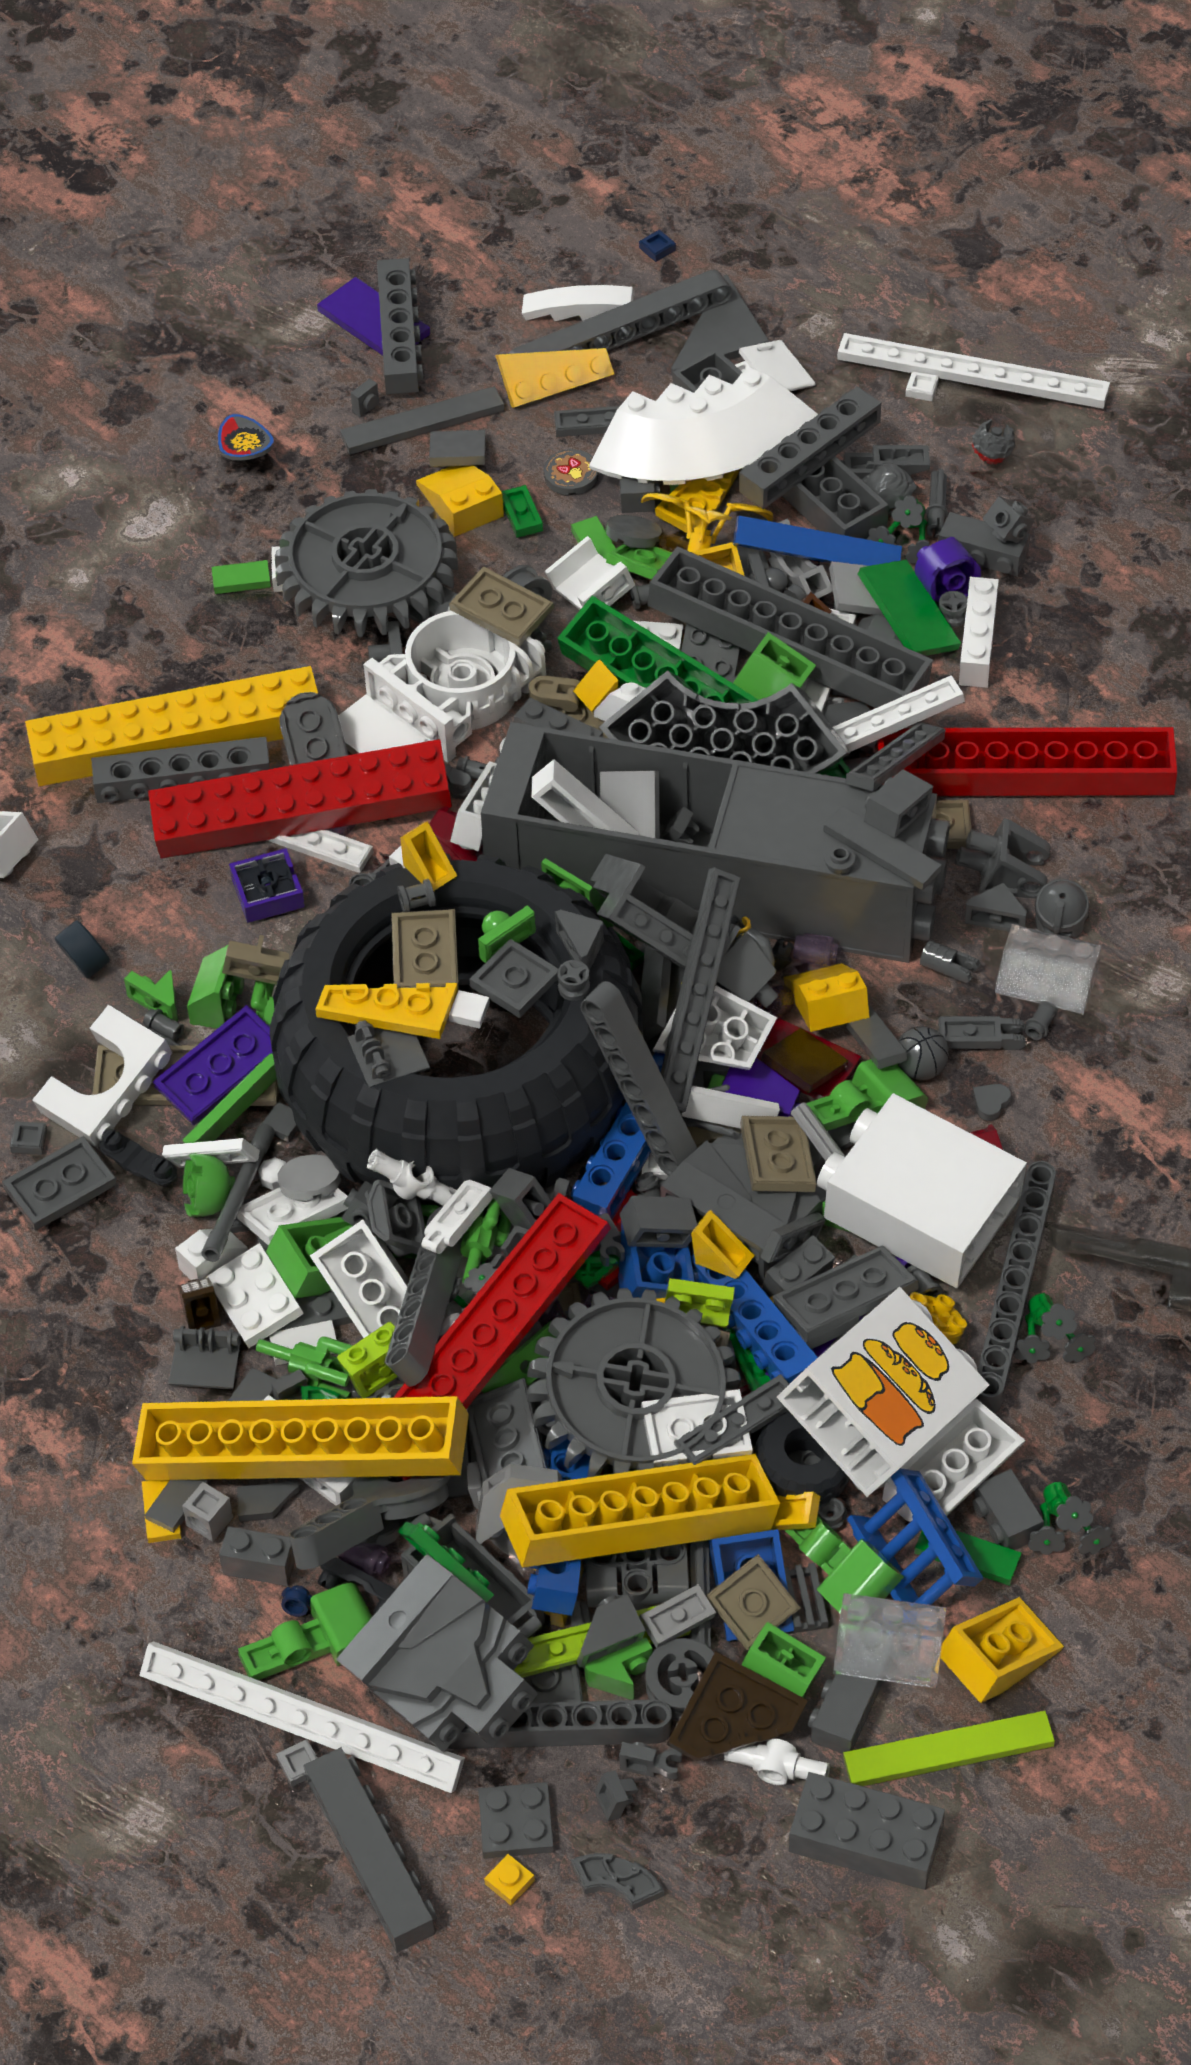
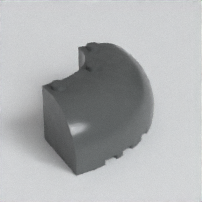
(773, 731)

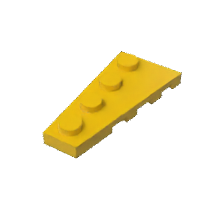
(547, 373)
(701, 494)
(404, 1010)

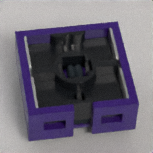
(266, 885)

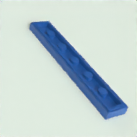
(811, 543)

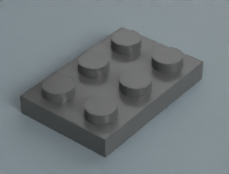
(59, 1183)

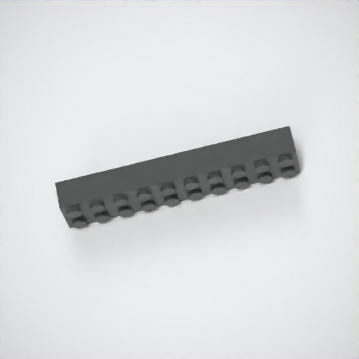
(830, 496)
(746, 610)

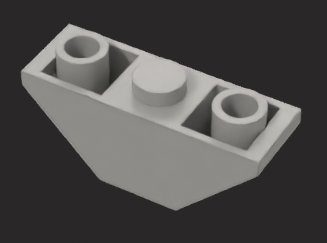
(493, 1494)

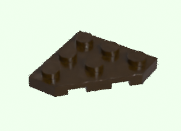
(733, 1711)

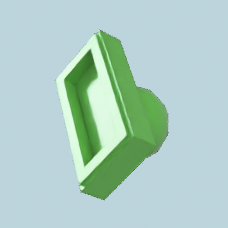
(500, 927)

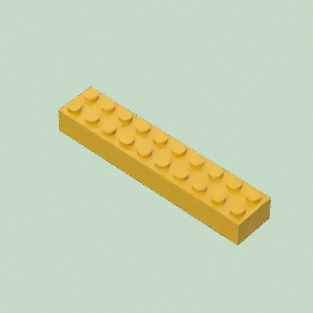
(190, 717)
(301, 1438)

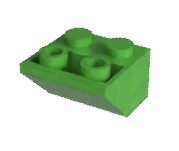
(773, 668)
(214, 992)
(784, 1660)

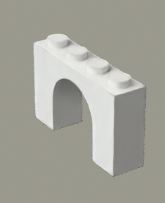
(94, 1114)

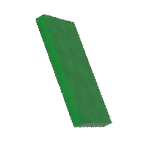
(909, 608)

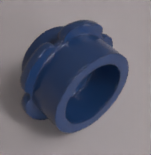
(295, 1600)

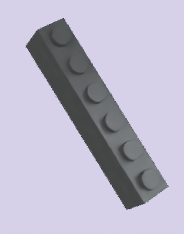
(369, 1849)

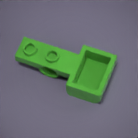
(868, 1089)
(849, 1570)
(337, 1620)

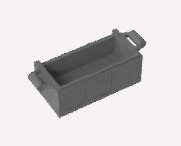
(509, 1593)

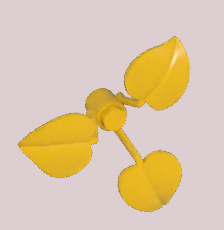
(701, 537)

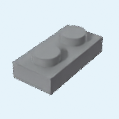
(677, 1615)

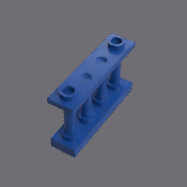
(938, 1530)

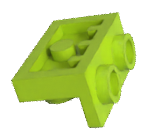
(709, 1299)
(367, 1361)

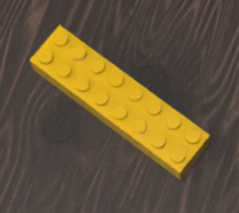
(638, 1510)

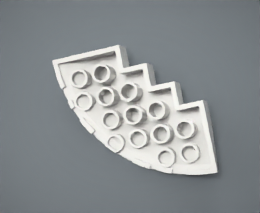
(699, 432)

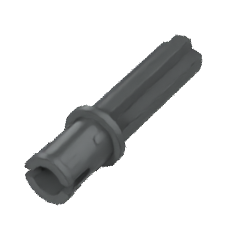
(936, 511)

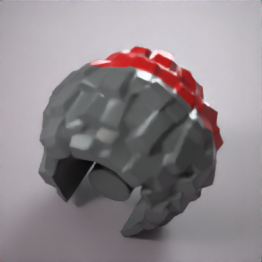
(991, 445)

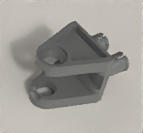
(1006, 858)

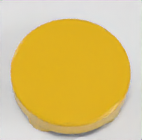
(943, 1315)

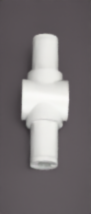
(405, 1183)
(777, 1762)

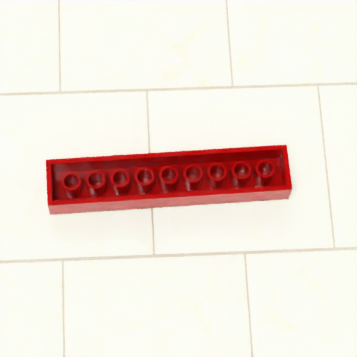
(1048, 761)
(299, 798)

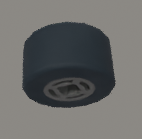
(82, 949)

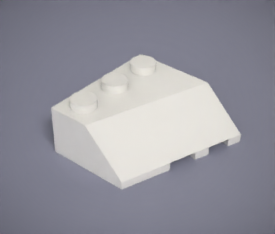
(732, 1031)

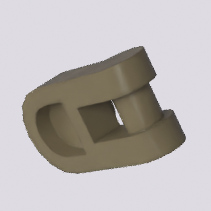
(547, 688)

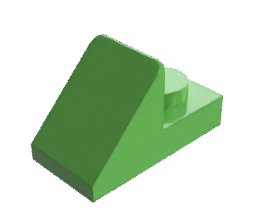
(152, 995)
(613, 1670)

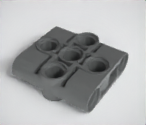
(671, 1576)

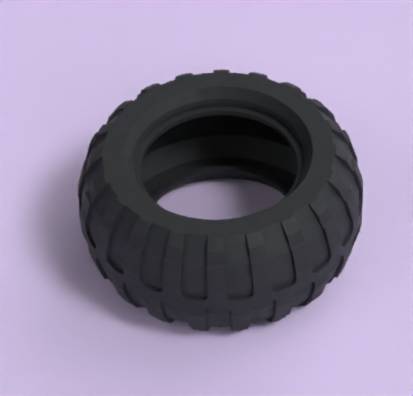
(524, 1116)

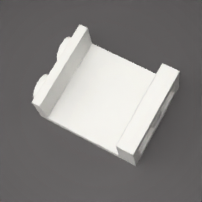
(586, 573)

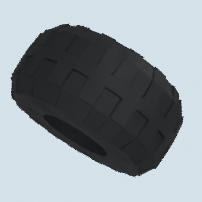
(788, 1477)

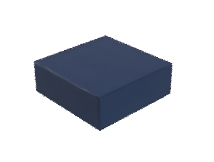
(657, 245)

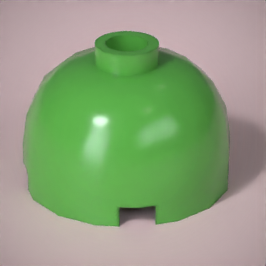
(207, 1184)

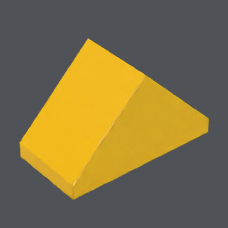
(596, 685)
(425, 856)
(718, 1247)

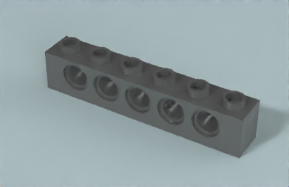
(398, 327)
(809, 447)
(135, 773)

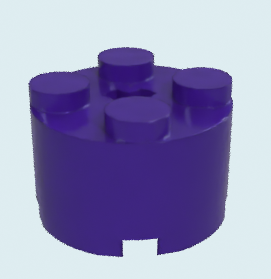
(946, 568)

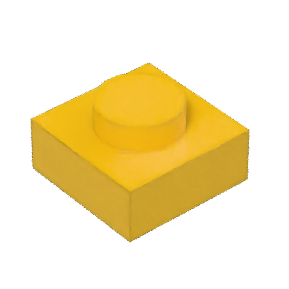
(509, 1879)

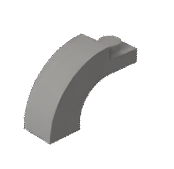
(802, 572)

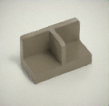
(254, 961)

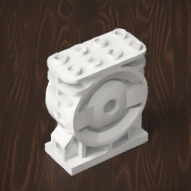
(462, 681)

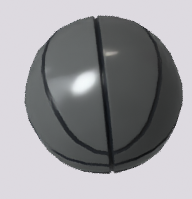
(925, 1052)

